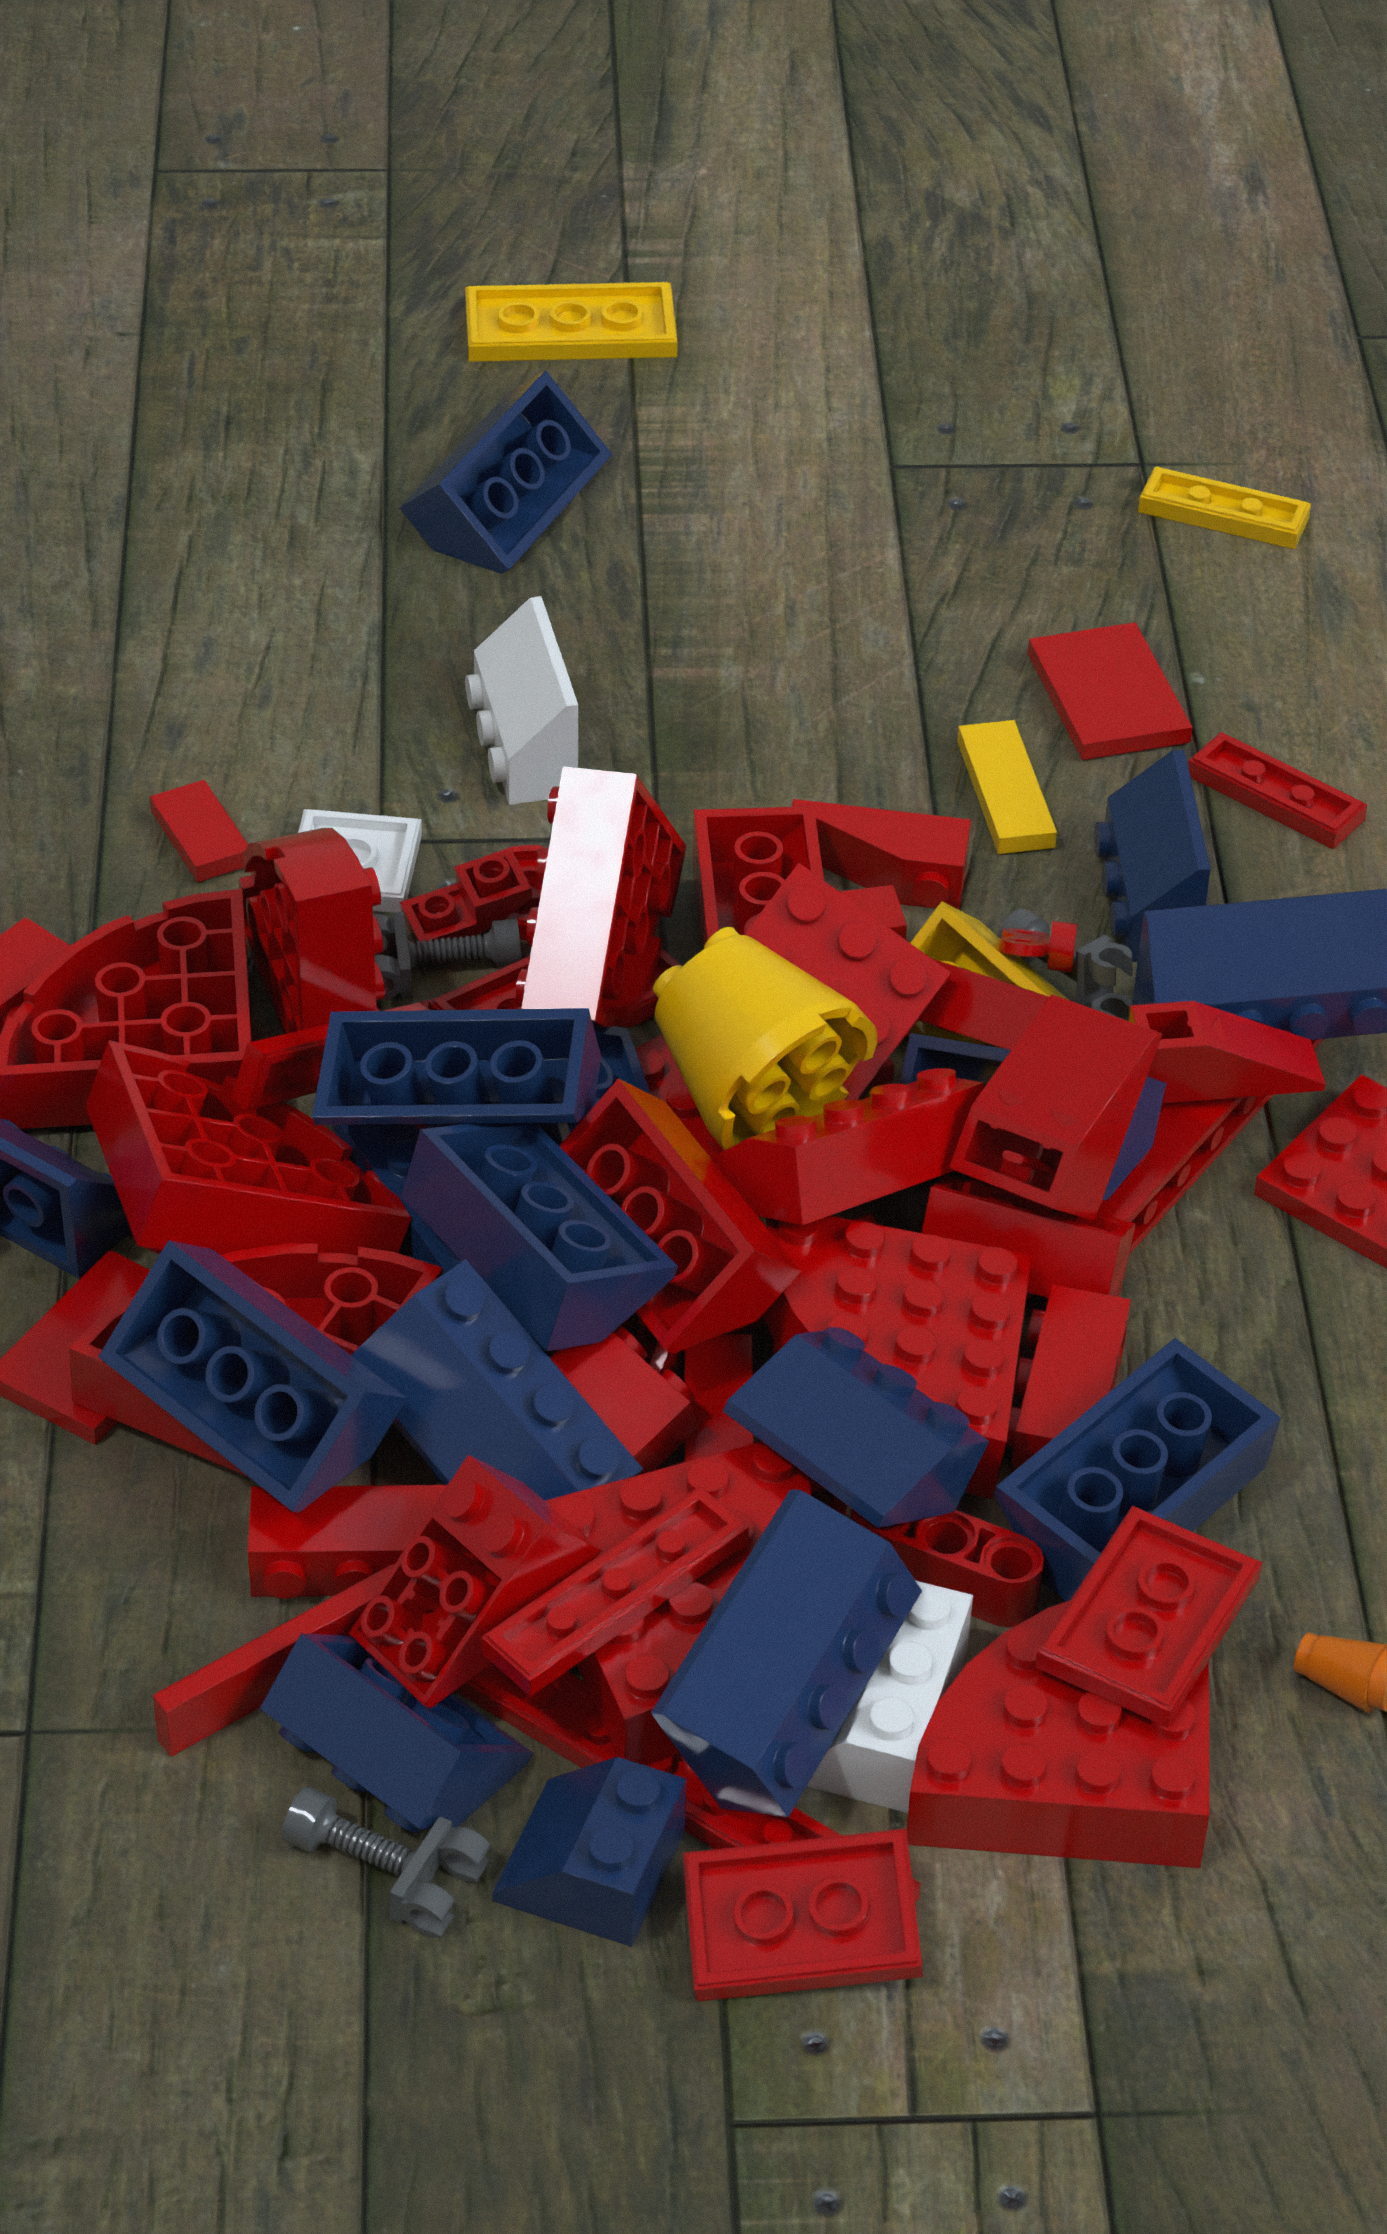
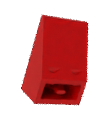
(1059, 1108)
(463, 1573)

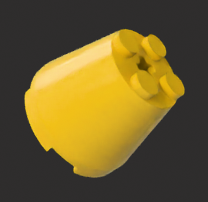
(757, 1036)

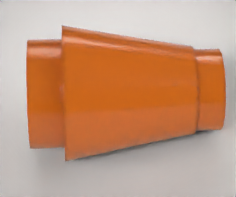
(1346, 1668)

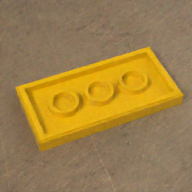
(570, 321)

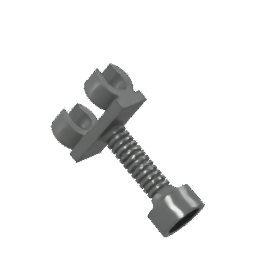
(499, 945)
(1092, 966)
(412, 1899)

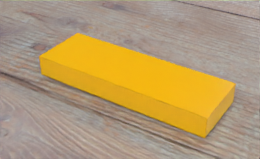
(1224, 507)
(1006, 787)

